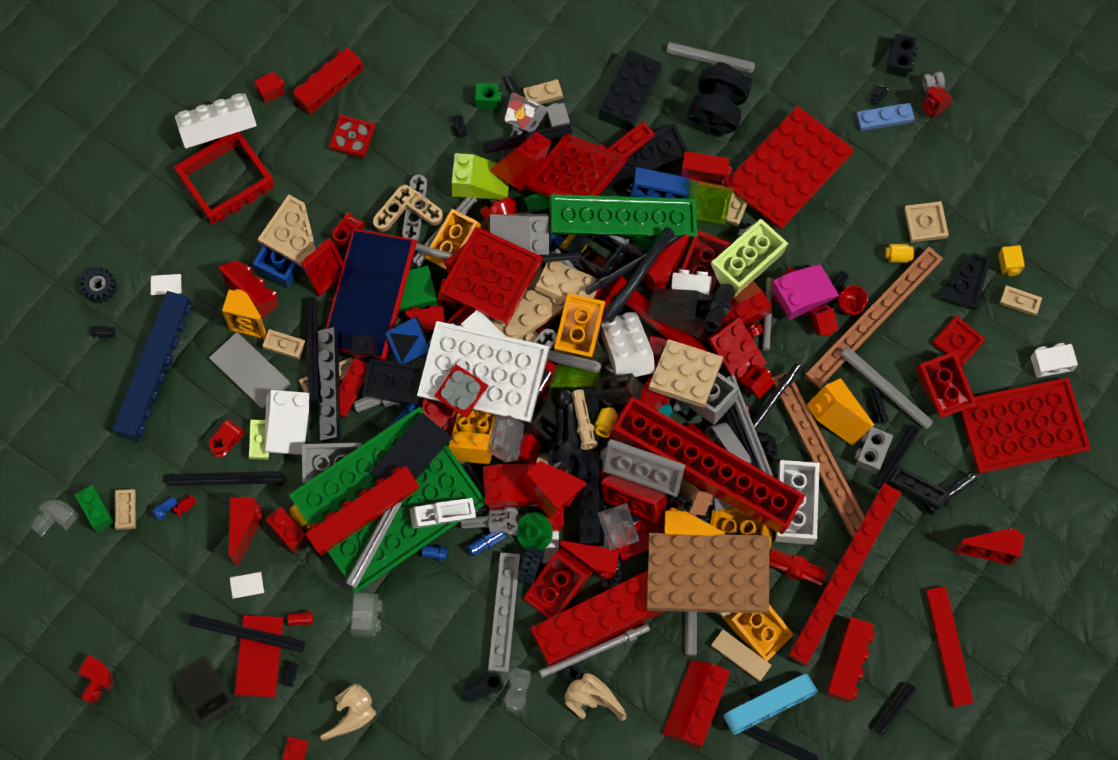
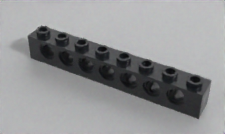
(591, 495)

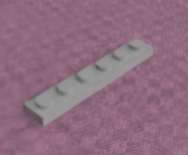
(504, 613)

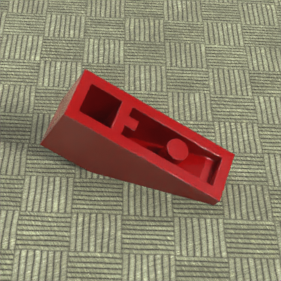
(598, 559)

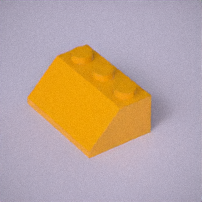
(242, 315)

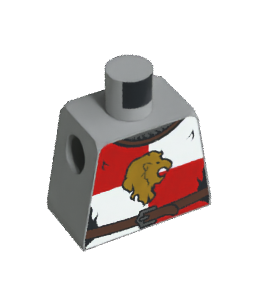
(523, 114)

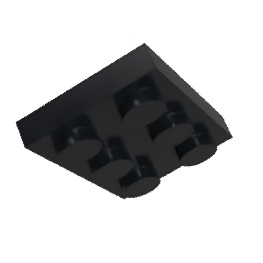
(392, 381)

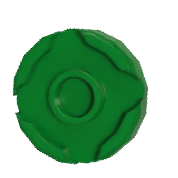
(534, 531)

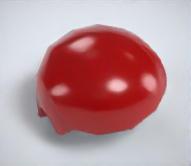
(852, 300)

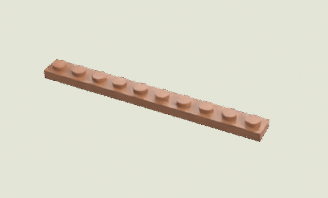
(874, 316)
(820, 453)

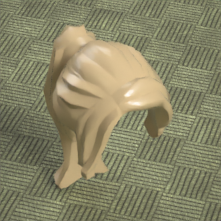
(591, 692)
(358, 714)

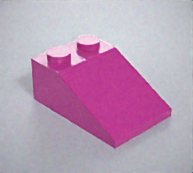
(803, 290)

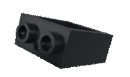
(605, 241)

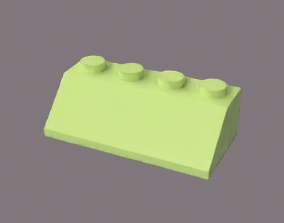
(748, 256)

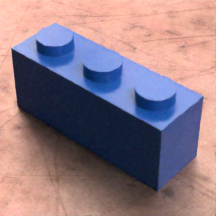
(659, 185)

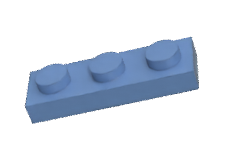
(885, 117)

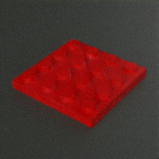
(576, 169)
(491, 275)

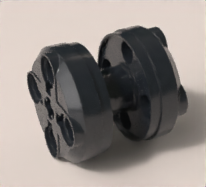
(716, 106)

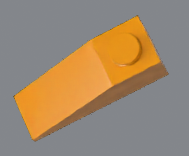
(682, 523)

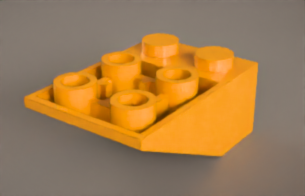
(472, 437)

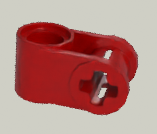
(345, 229)
(227, 436)

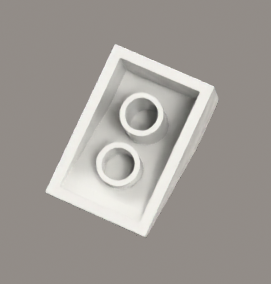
(286, 421)

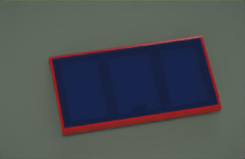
(371, 288)

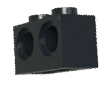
(901, 55)

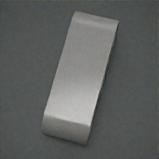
(724, 437)

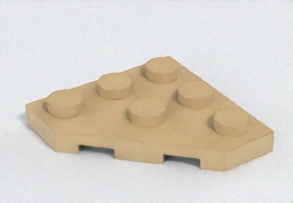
(289, 231)

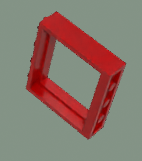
(208, 155)

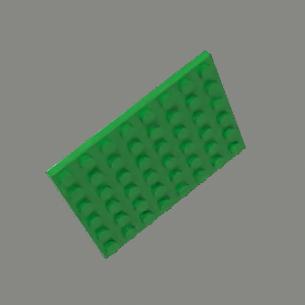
(347, 478)

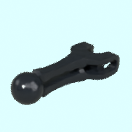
(567, 444)

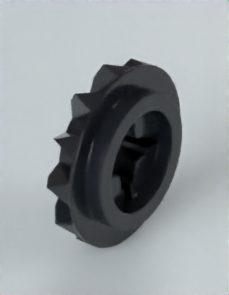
(771, 446)

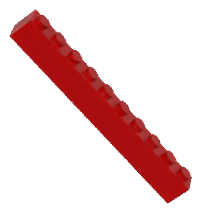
(844, 575)

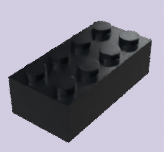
(630, 91)

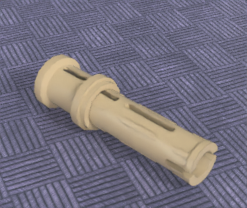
(584, 427)

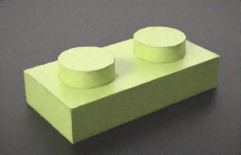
(257, 440)

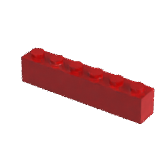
(363, 510)

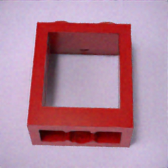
(706, 168)

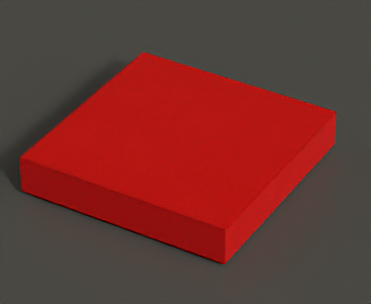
(959, 338)

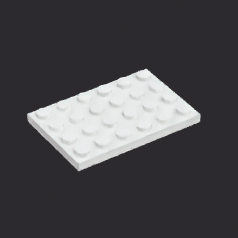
(505, 364)

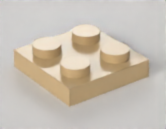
(926, 222)

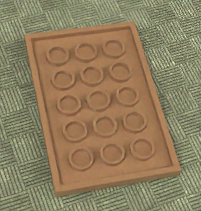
(708, 573)

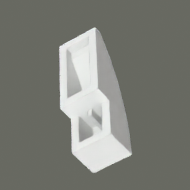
(442, 513)

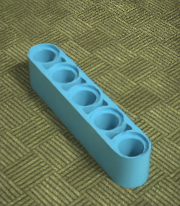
(770, 704)

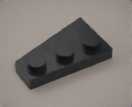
(968, 283)

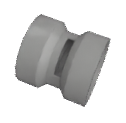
(930, 81)

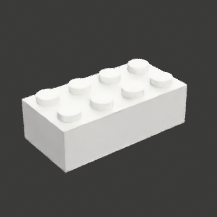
(215, 120)
(627, 345)
(805, 479)

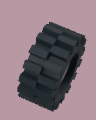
(108, 285)
(531, 565)

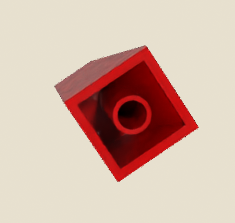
(522, 161)
(549, 486)

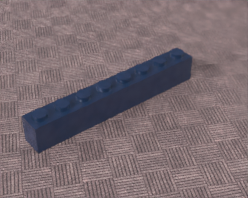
(152, 366)

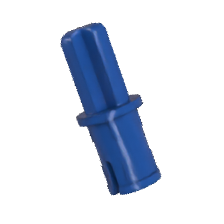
(485, 542)

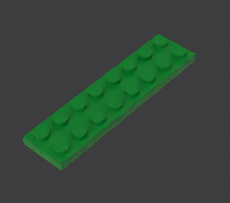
(621, 215)

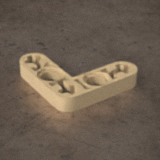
(408, 202)

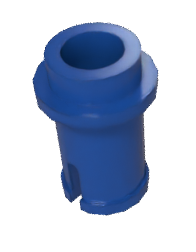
(435, 552)

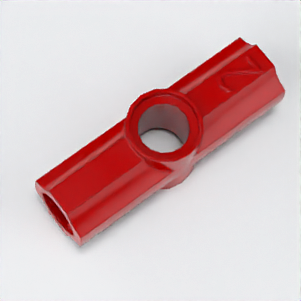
(797, 567)

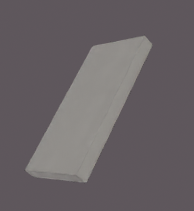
(248, 369)
(643, 467)

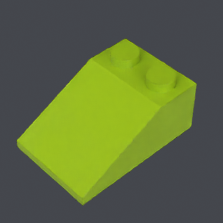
(473, 178)

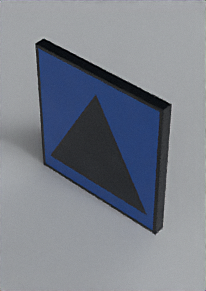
(408, 341)

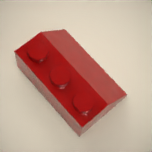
(240, 277)
(749, 306)
(639, 498)

